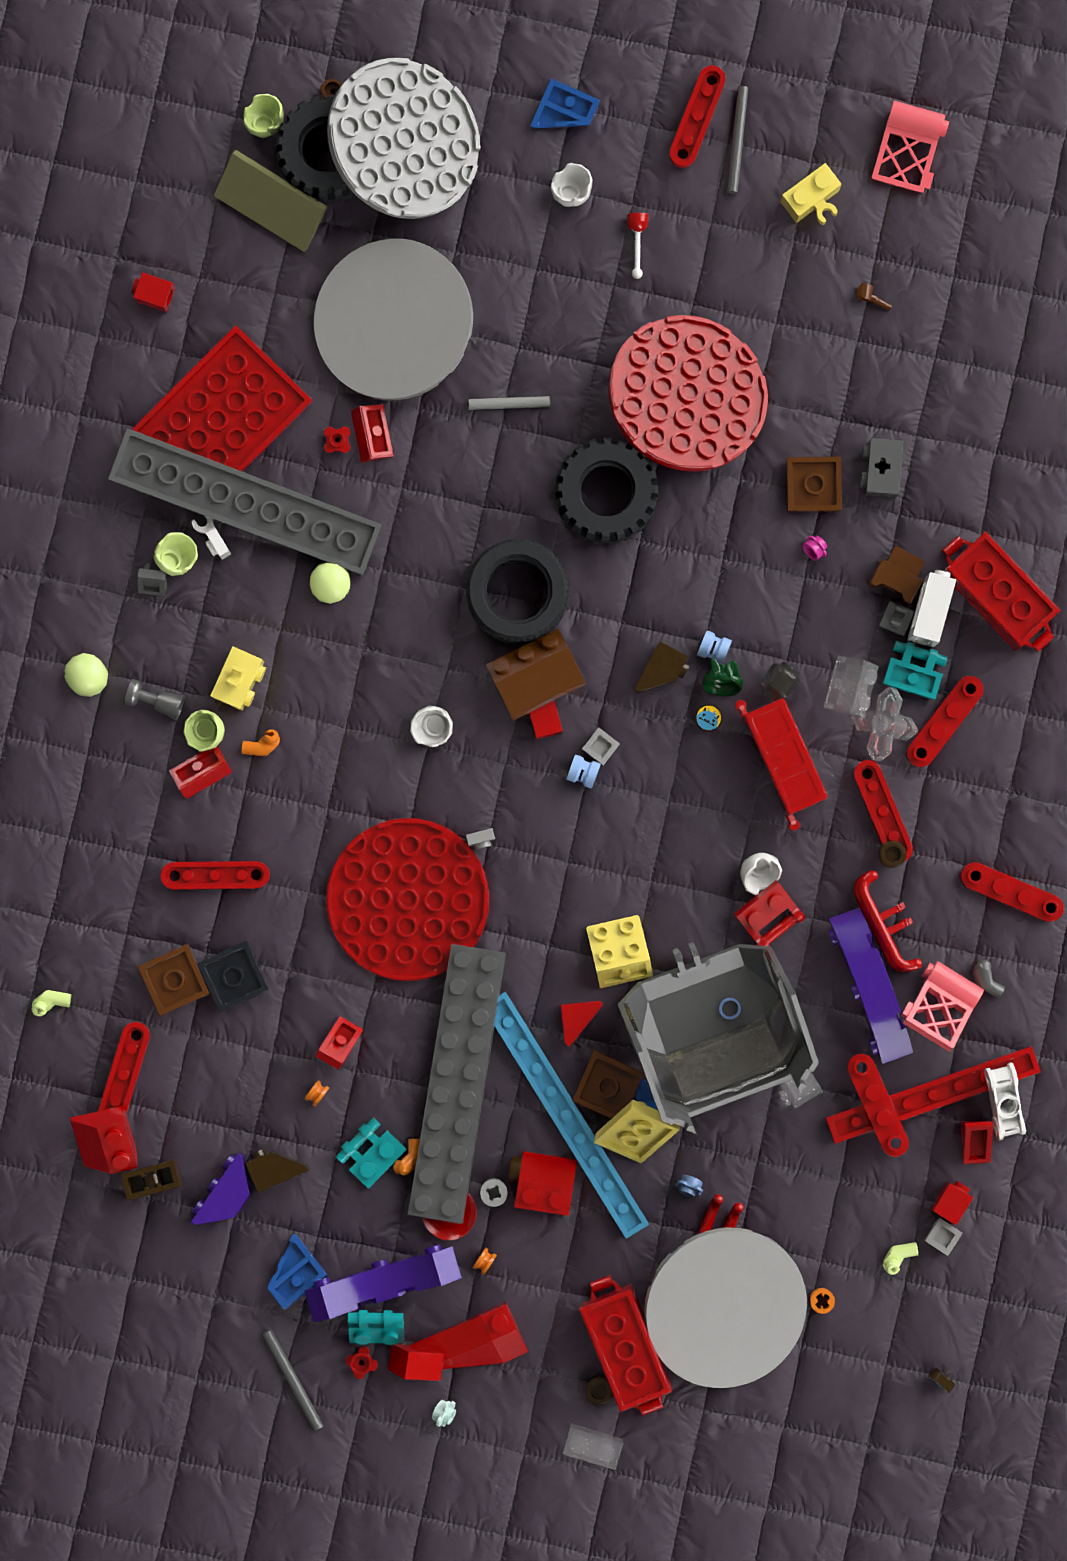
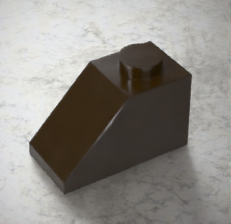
(662, 668)
(273, 1168)

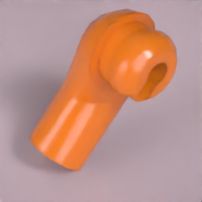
(263, 746)
(408, 1163)

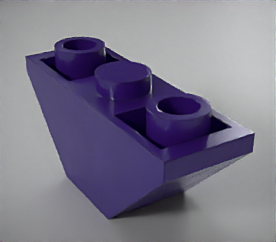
(226, 1194)

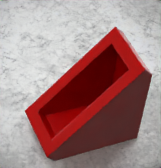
(576, 1017)
(976, 1141)
(415, 1362)

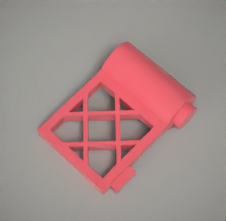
(917, 125)
(951, 992)

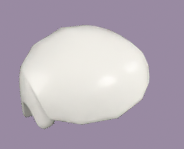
(572, 185)
(431, 726)
(759, 872)

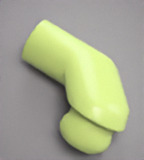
(47, 1000)
(896, 1255)

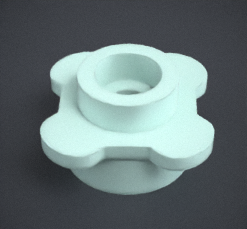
(444, 1413)

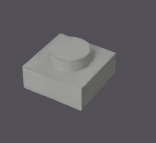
(600, 746)
(481, 839)
(943, 1236)

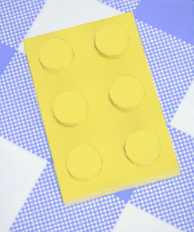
(635, 1132)

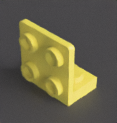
(619, 951)

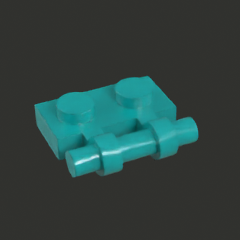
(913, 678)
(377, 1159)
(376, 1327)

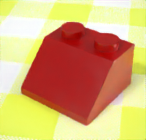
(105, 1140)
(545, 1183)

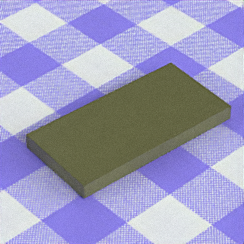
(270, 201)

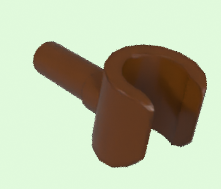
(864, 294)

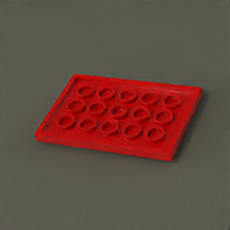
(227, 404)

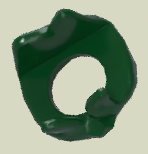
(723, 679)

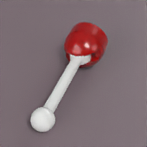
(637, 223)

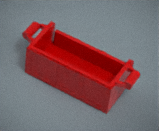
(1001, 592)
(784, 757)
(625, 1347)

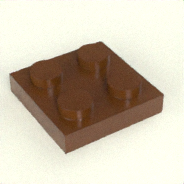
(814, 484)
(174, 979)
(607, 1085)

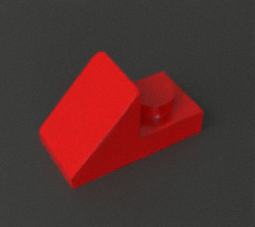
(339, 1043)

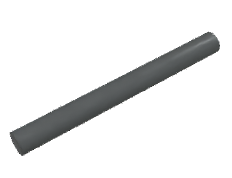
(737, 141)
(292, 1380)

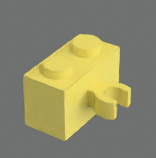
(812, 195)
(238, 679)

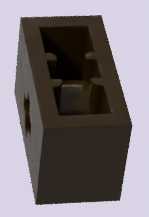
(152, 1179)

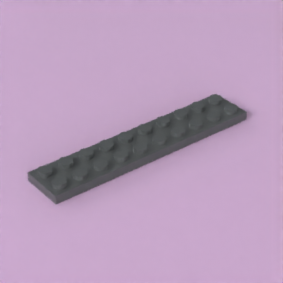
(244, 501)
(457, 1083)

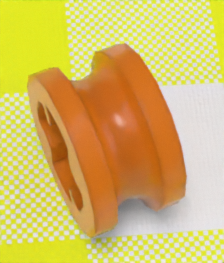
(316, 1093)
(484, 1261)
(813, 1300)

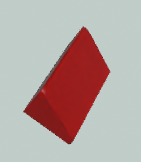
(372, 433)
(200, 771)

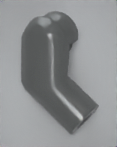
(984, 979)

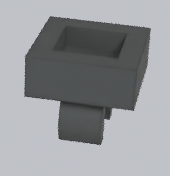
(151, 581)
(896, 619)

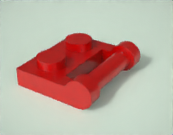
(764, 909)

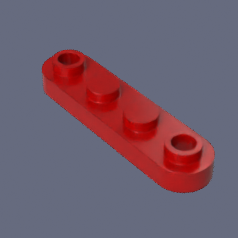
(697, 116)
(944, 721)
(881, 806)
(215, 875)
(1012, 892)
(125, 1067)
(877, 1105)

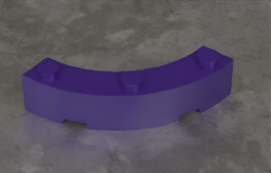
(871, 985)
(382, 1282)

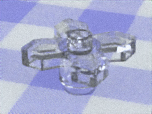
(885, 724)

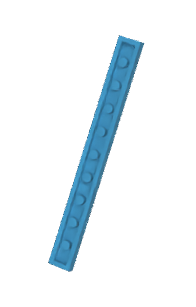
(568, 1118)

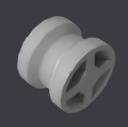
(495, 1188)

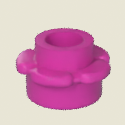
(815, 547)

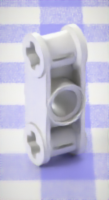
(1006, 1117)

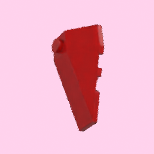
(479, 1340)

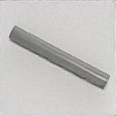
(505, 403)

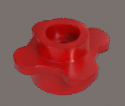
(341, 446)
(361, 1370)

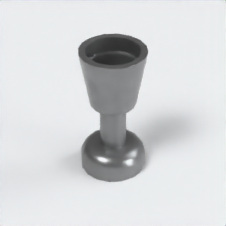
(166, 703)

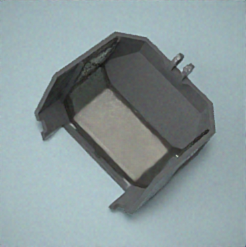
(697, 1055)

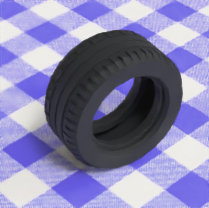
(508, 553)

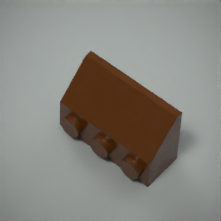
(535, 674)

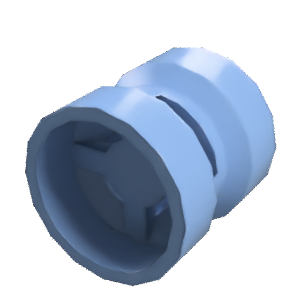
(720, 649)
(589, 774)

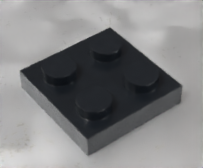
(233, 976)

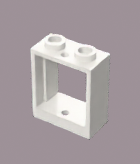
(931, 608)

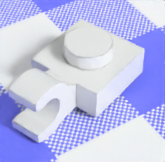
(215, 542)

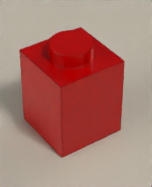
(153, 292)
(546, 721)
(952, 1201)

